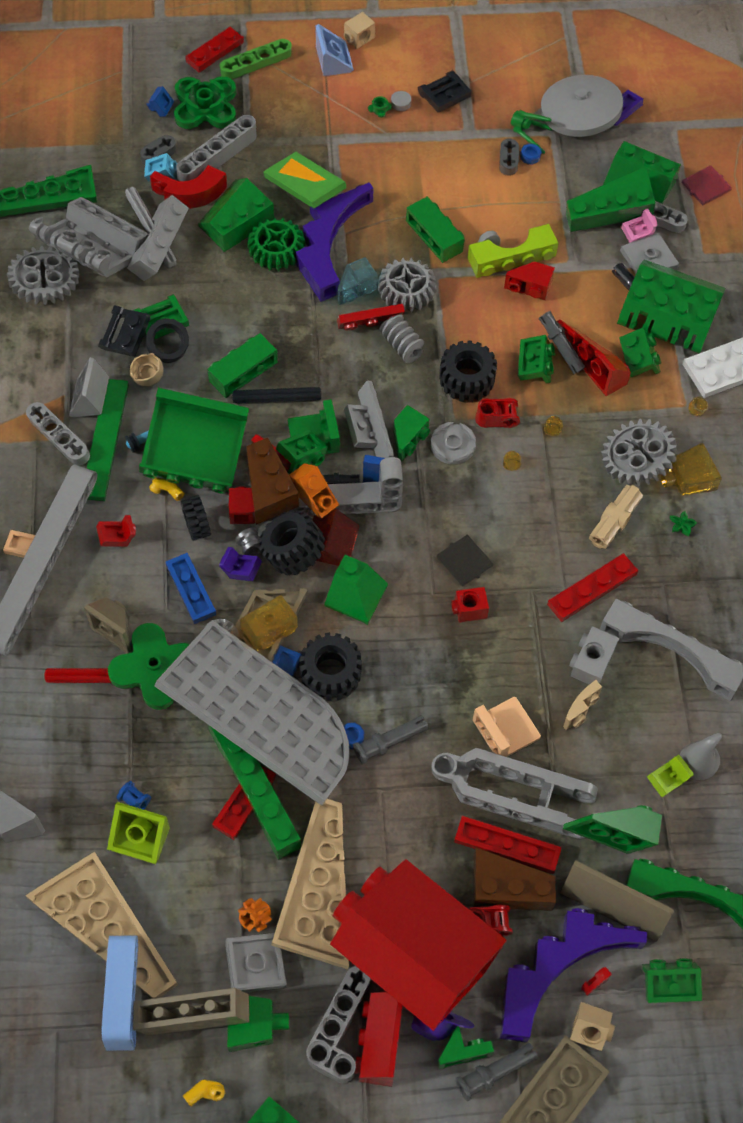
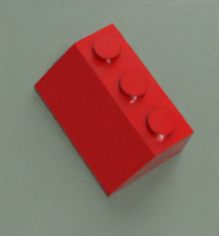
(379, 1039)

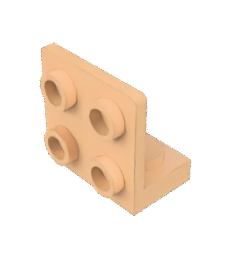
(506, 727)

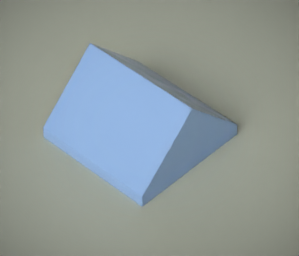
(332, 52)

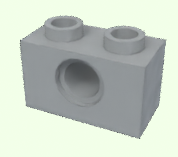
(597, 643)

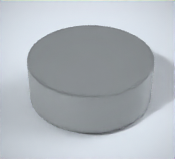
(401, 100)
(490, 235)

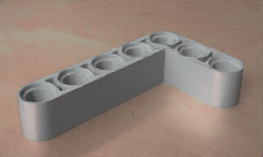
(368, 496)

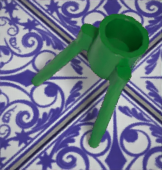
(522, 120)

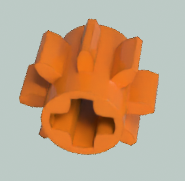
(254, 914)

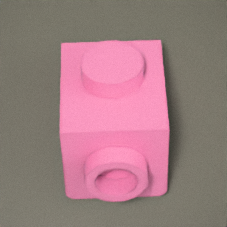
(640, 227)

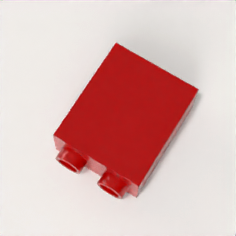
(415, 941)

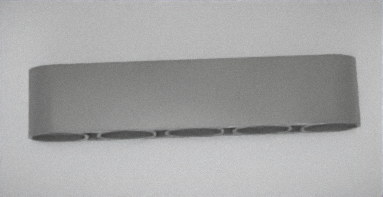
(218, 148)

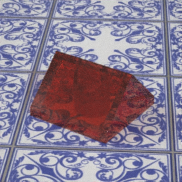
(339, 536)

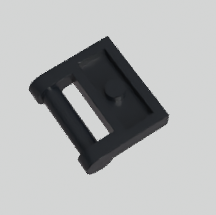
(447, 95)
(130, 332)

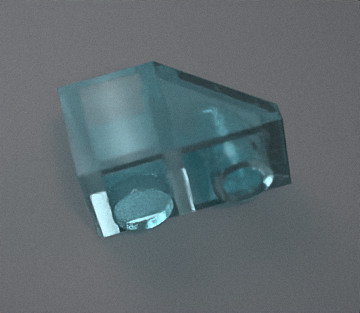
(357, 280)

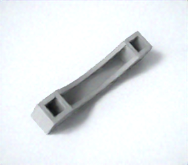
(718, 671)

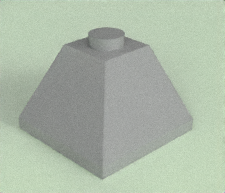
(17, 821)

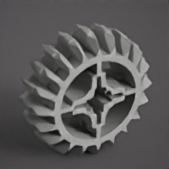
(418, 278)

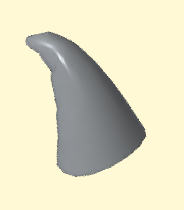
(702, 757)

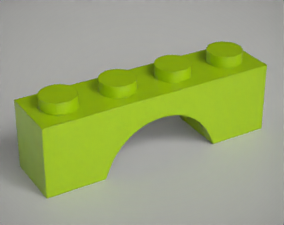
(489, 258)

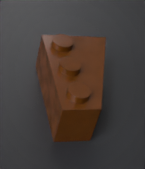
(270, 483)
(511, 884)

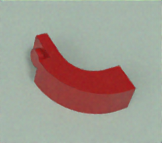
(192, 193)

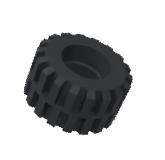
(468, 356)
(292, 542)
(331, 648)

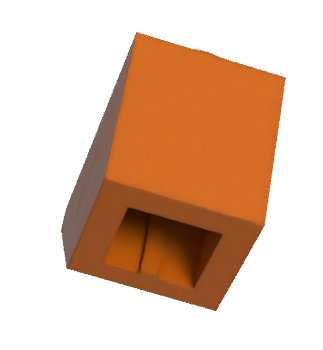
(314, 489)

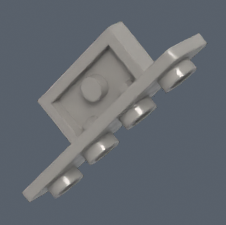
(367, 423)

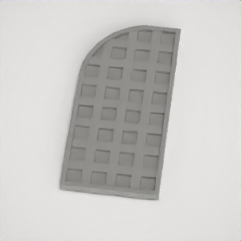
(260, 710)

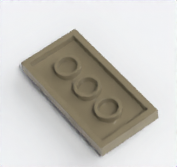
(559, 1087)

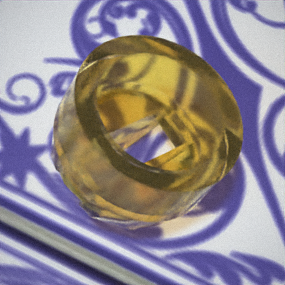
(701, 407)
(556, 426)
(515, 461)

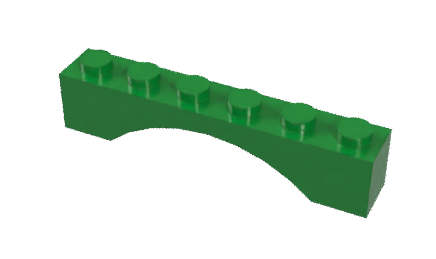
(261, 795)
(668, 883)

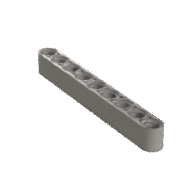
(43, 553)

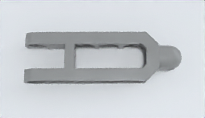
(456, 770)

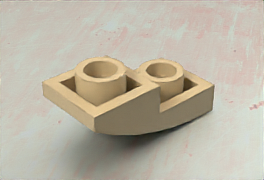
(579, 708)

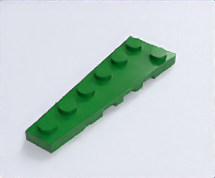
(49, 193)

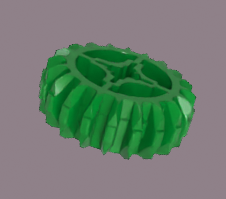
(275, 249)

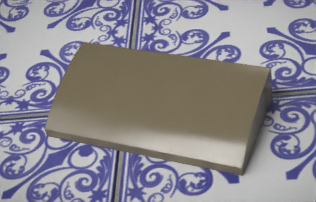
(616, 900)

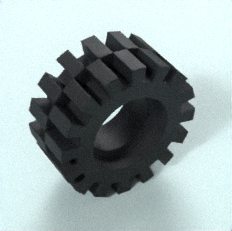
(195, 517)

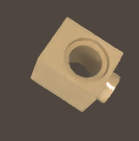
(359, 30)
(592, 1026)

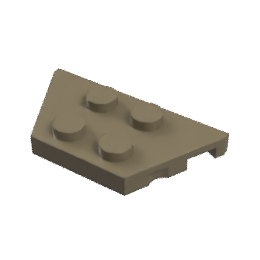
(259, 598)

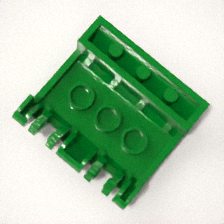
(671, 301)

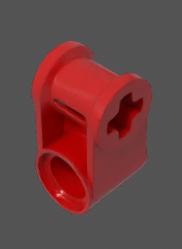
(499, 413)
(495, 917)

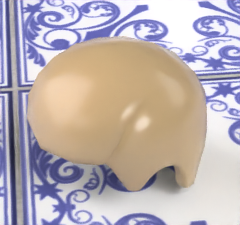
(146, 369)

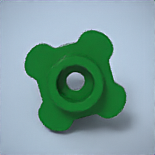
(380, 106)

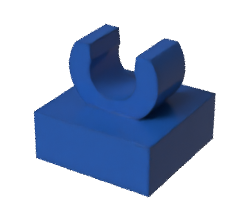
(160, 101)

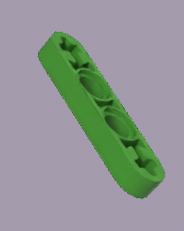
(278, 51)

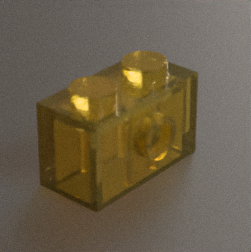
(269, 623)

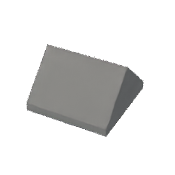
(89, 390)

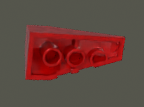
(601, 365)

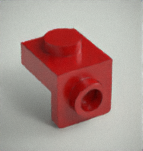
(116, 533)

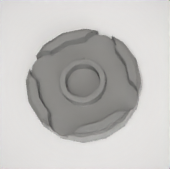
(453, 443)

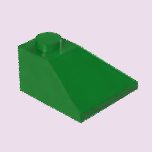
(355, 590)

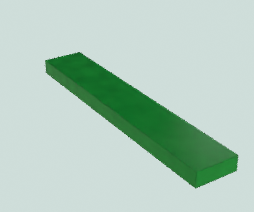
(106, 436)

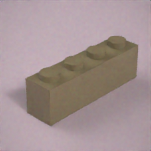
(191, 1011)

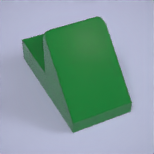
(457, 1054)

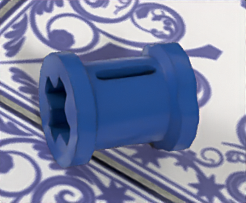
(133, 796)

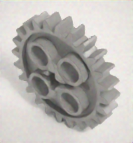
(26, 275)
(640, 450)

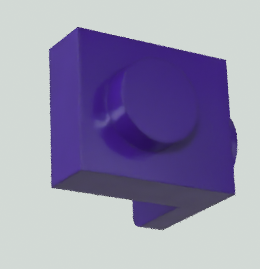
(239, 566)

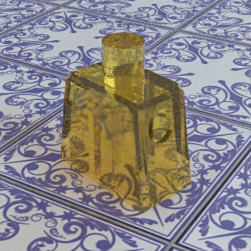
(693, 472)

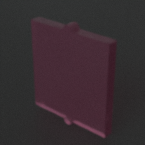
(706, 185)

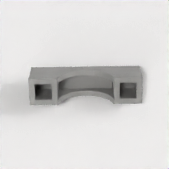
(152, 252)

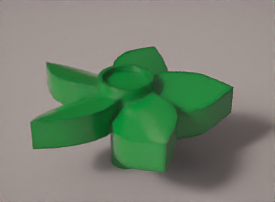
(682, 523)

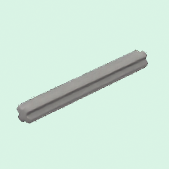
(146, 220)

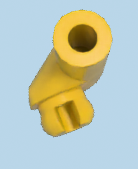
(161, 484)
(204, 1089)

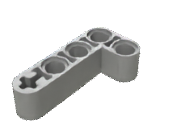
(342, 1020)

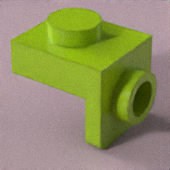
(670, 775)

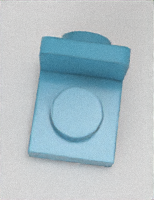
(163, 164)

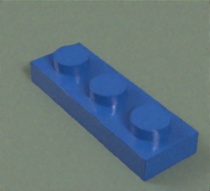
(190, 588)

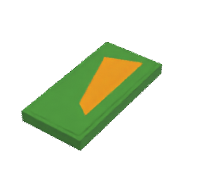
(305, 179)

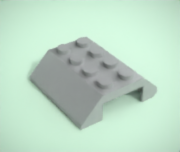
(92, 237)

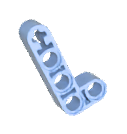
(120, 993)

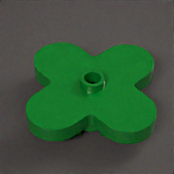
(205, 102)
(136, 668)

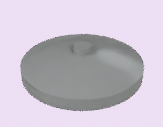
(582, 105)

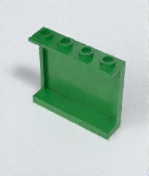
(194, 441)

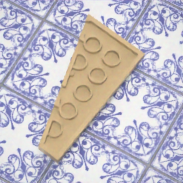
(316, 890)
(92, 910)

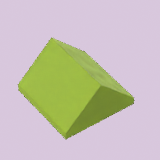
(137, 833)

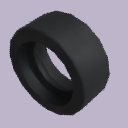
(179, 328)

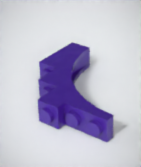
(315, 259)
(580, 939)

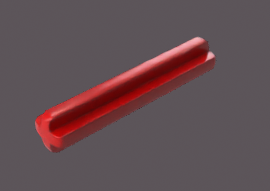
(77, 675)

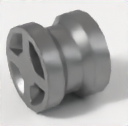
(249, 541)

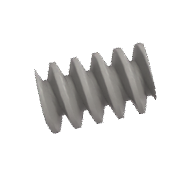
(402, 338)

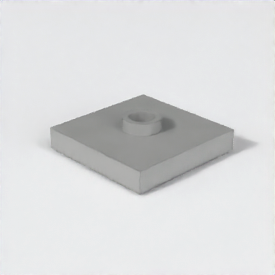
(651, 249)
(255, 963)

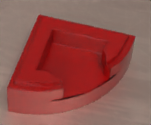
(599, 979)

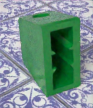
(260, 1026)

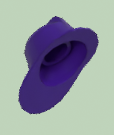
(443, 1030)

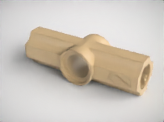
(616, 516)

